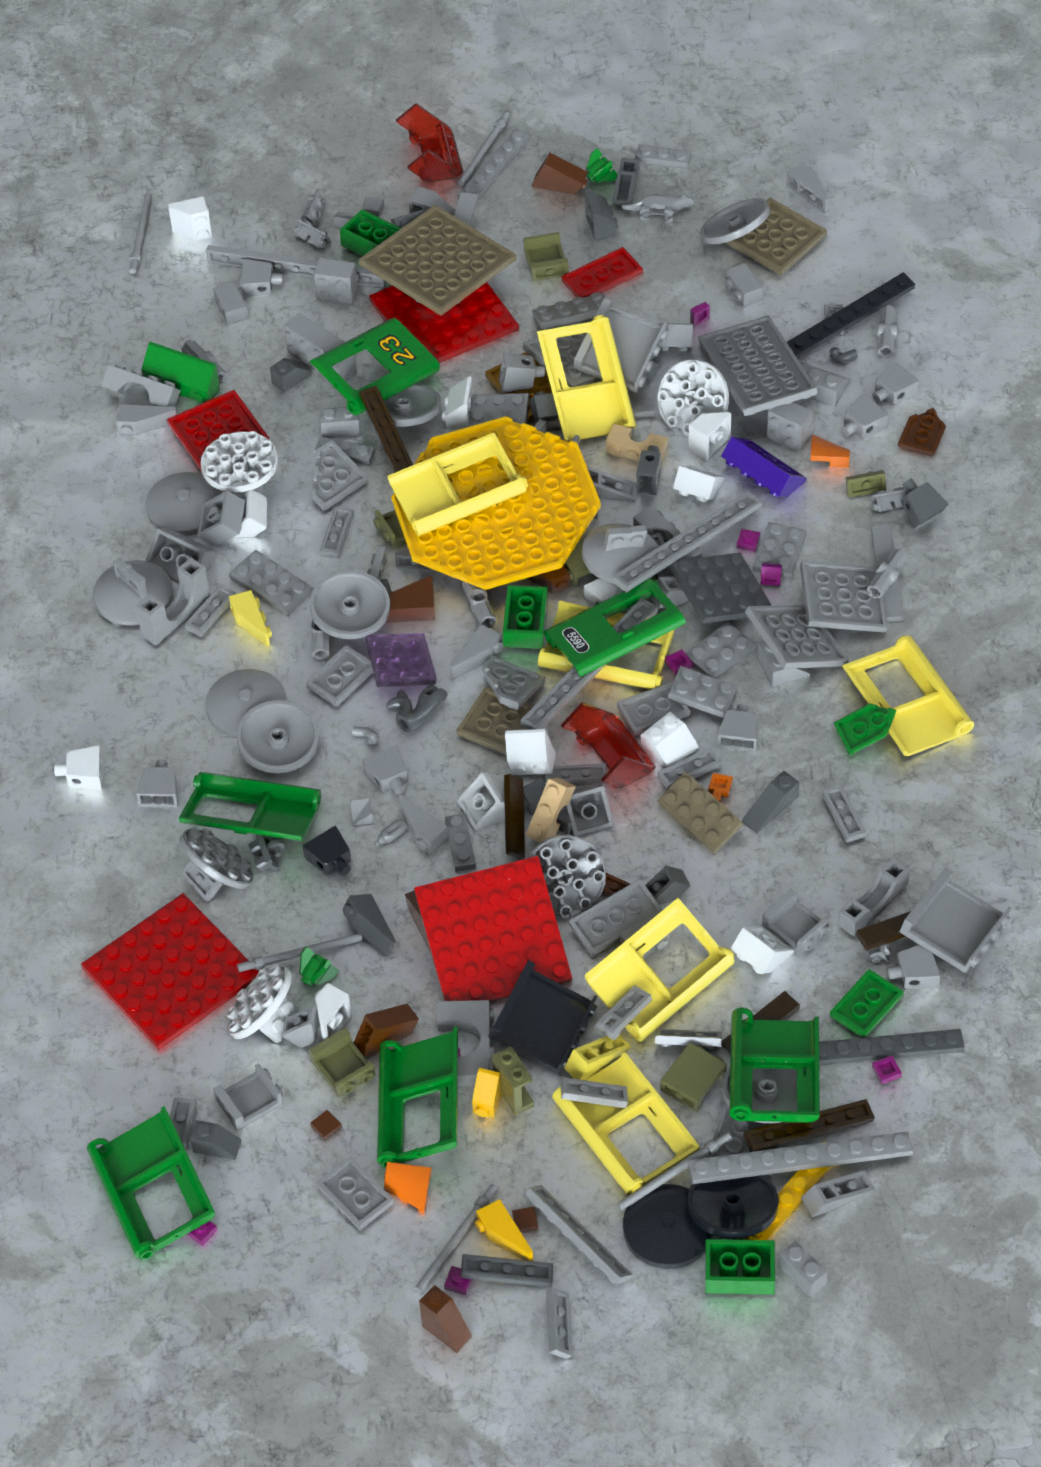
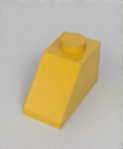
(487, 1093)

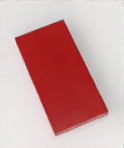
(602, 274)

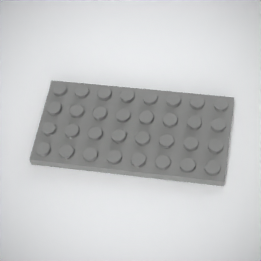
(757, 365)

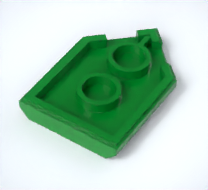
(864, 726)

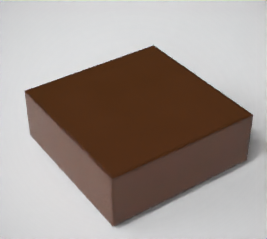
(326, 1125)
(525, 1219)

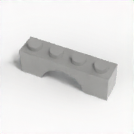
(121, 381)
(656, 523)
(888, 884)

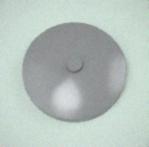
(735, 221)
(414, 406)
(178, 501)
(349, 604)
(237, 694)
(277, 736)
(770, 1089)

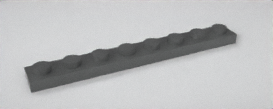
(891, 1045)

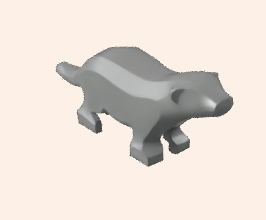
(660, 205)

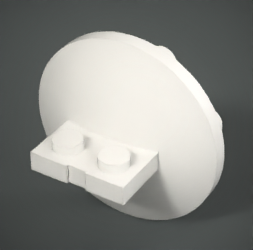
(689, 391)
(239, 462)
(262, 1005)

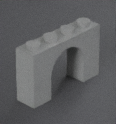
(193, 591)
(471, 1018)

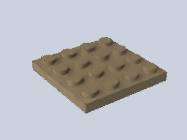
(780, 238)

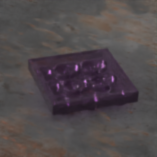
(400, 660)

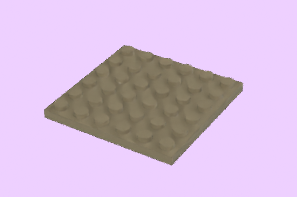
(437, 259)

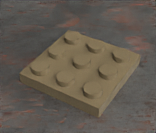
(489, 721)

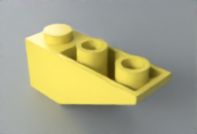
(247, 615)

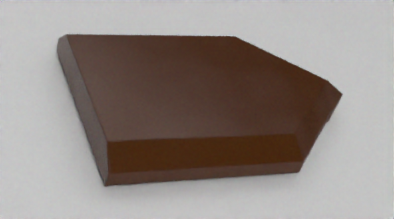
(922, 433)

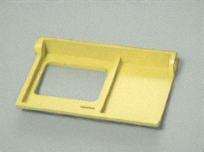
(592, 407)
(429, 495)
(555, 659)
(920, 722)
(627, 968)
(597, 1121)

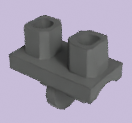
(268, 849)

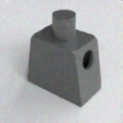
(649, 471)
(922, 502)

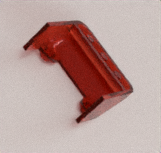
(437, 143)
(612, 743)

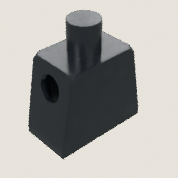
(328, 852)

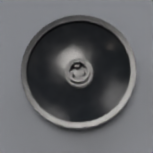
(734, 1206)
(662, 1230)

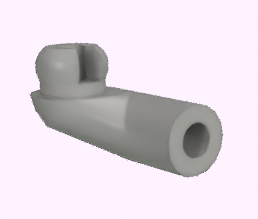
(366, 732)

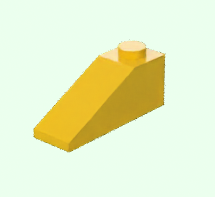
(501, 1229)

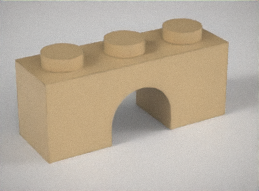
(621, 444)
(554, 797)

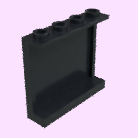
(542, 1019)

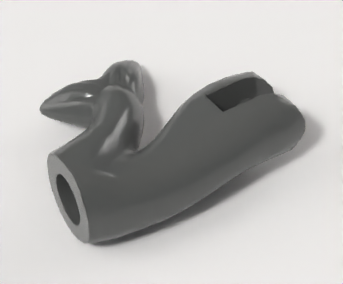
(427, 703)

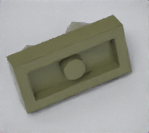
(865, 483)

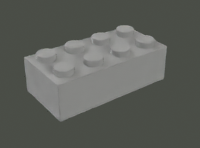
(308, 340)

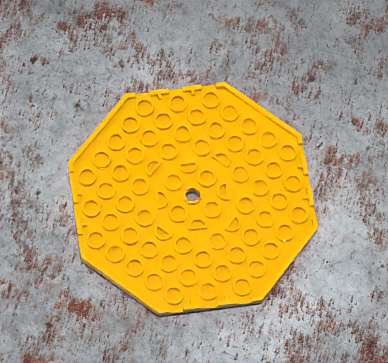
(522, 533)

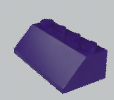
(762, 467)

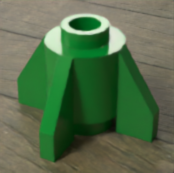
(599, 169)
(315, 968)

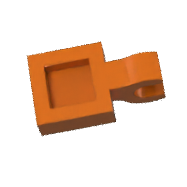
(720, 786)

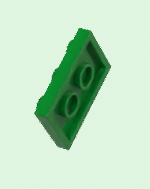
(866, 1003)

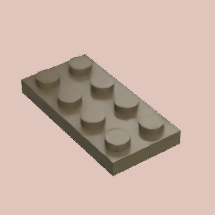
(700, 812)

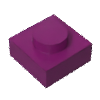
(699, 314)
(748, 540)
(771, 574)
(678, 659)
(886, 1070)
(203, 1233)
(455, 1283)

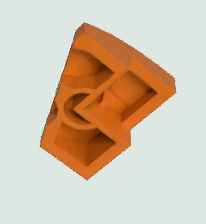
(829, 452)
(408, 1183)

